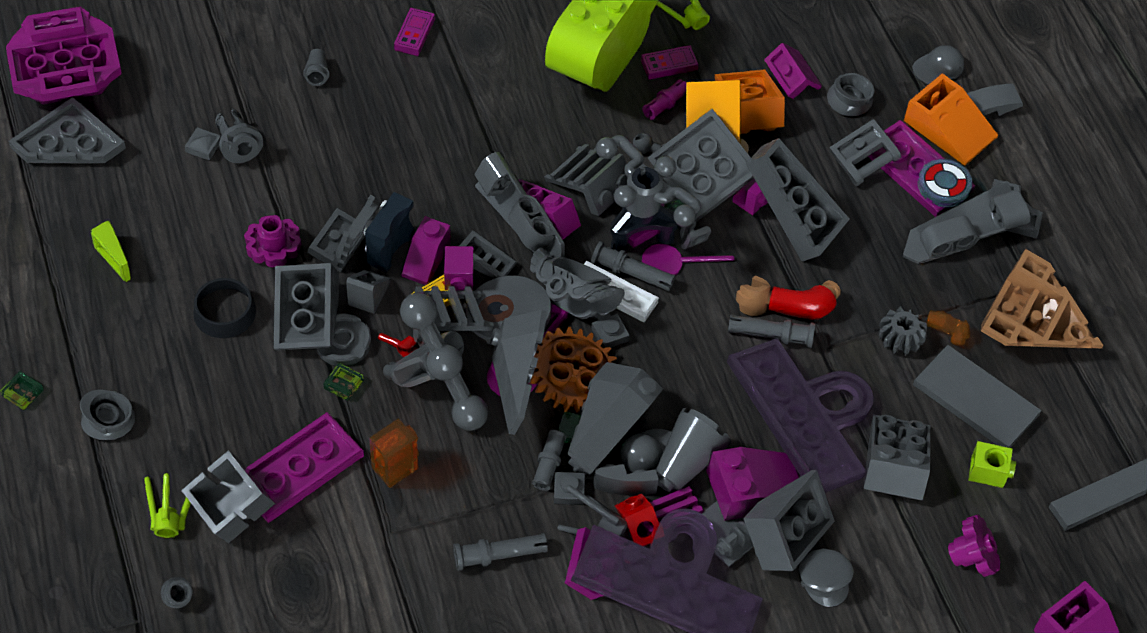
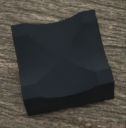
(388, 231)

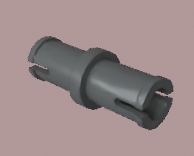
(549, 460)

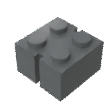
(230, 502)

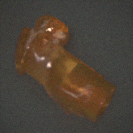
(946, 323)

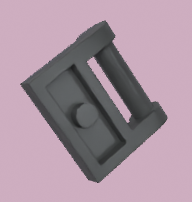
(861, 145)

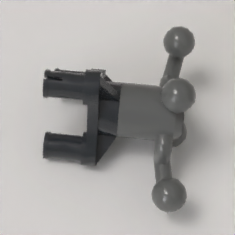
(644, 195)

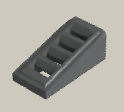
(483, 246)

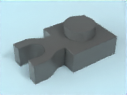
(609, 329)

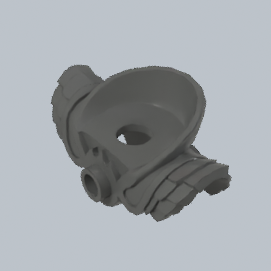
(575, 286)

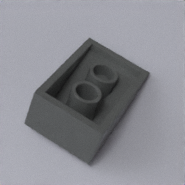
(305, 306)
(789, 523)

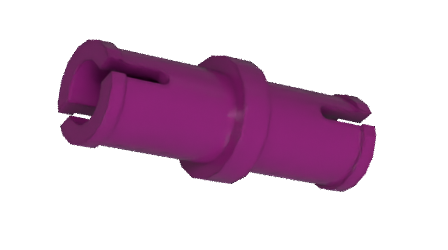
(665, 99)

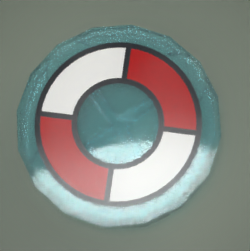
(945, 182)

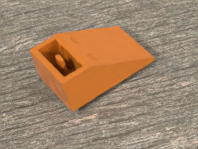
(950, 119)

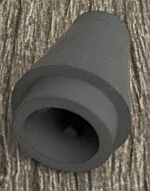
(316, 68)

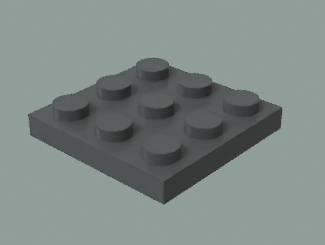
(707, 162)

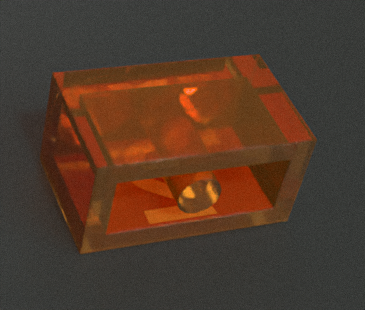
(394, 452)

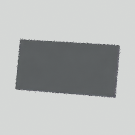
(977, 397)

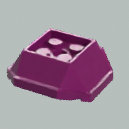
(62, 56)

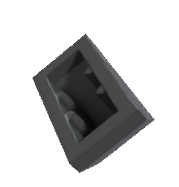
(366, 290)

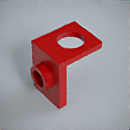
(635, 511)

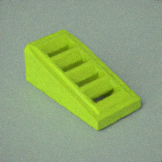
(109, 247)

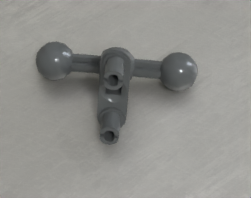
(436, 359)

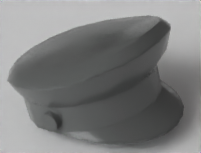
(851, 94)
(106, 414)
(826, 576)

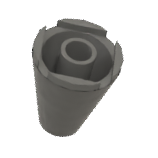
(689, 449)

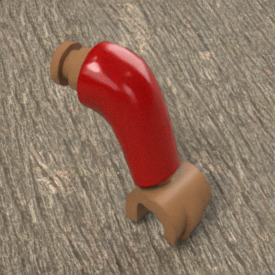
(800, 304)

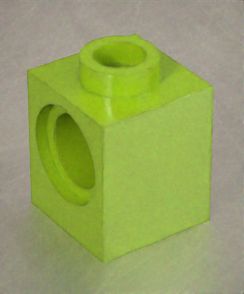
(983, 472)

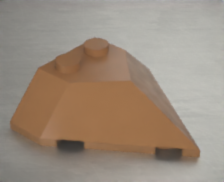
(1037, 310)

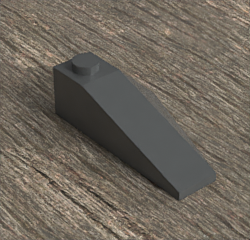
(515, 362)

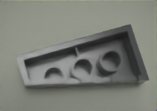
(797, 199)

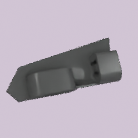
(518, 209)
(964, 225)

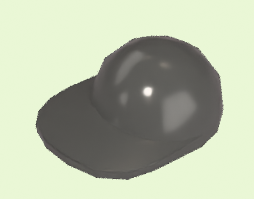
(940, 60)
(644, 449)

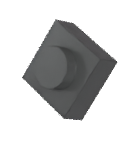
(561, 481)

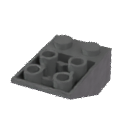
(898, 457)

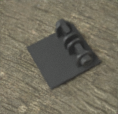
(732, 535)

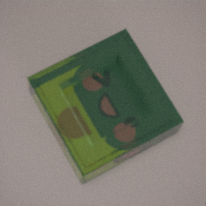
(343, 381)
(21, 390)

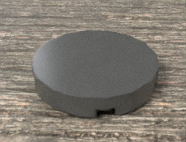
(349, 343)

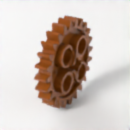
(570, 367)

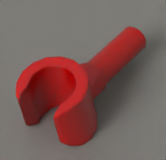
(403, 347)

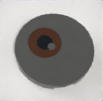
(507, 298)

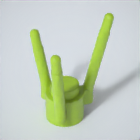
(694, 15)
(167, 521)

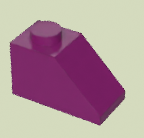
(426, 250)

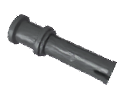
(620, 262)
(785, 331)
(485, 552)

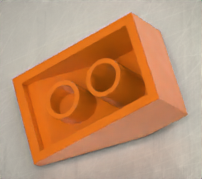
(760, 100)

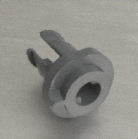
(239, 142)

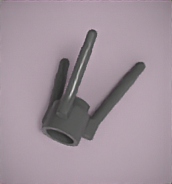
(609, 521)

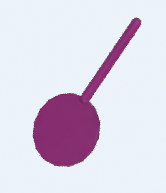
(670, 260)

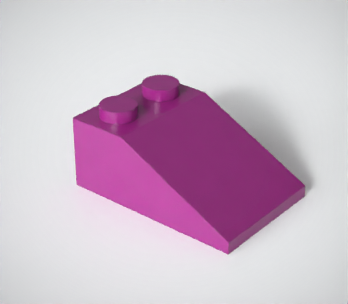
(747, 476)

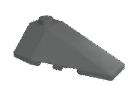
(612, 406)

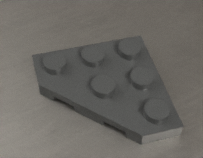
(67, 136)

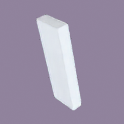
(636, 301)

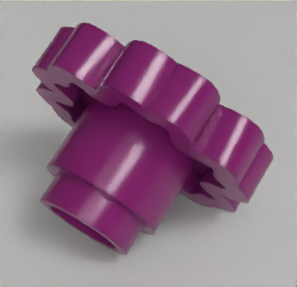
(272, 241)
(975, 547)

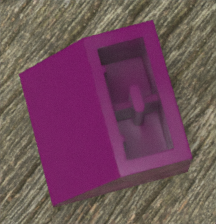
(1078, 612)

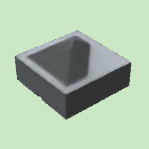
(202, 144)

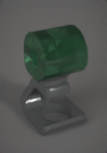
(688, 235)

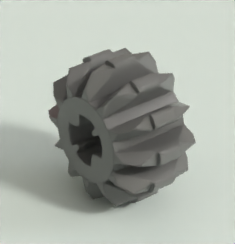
(902, 330)

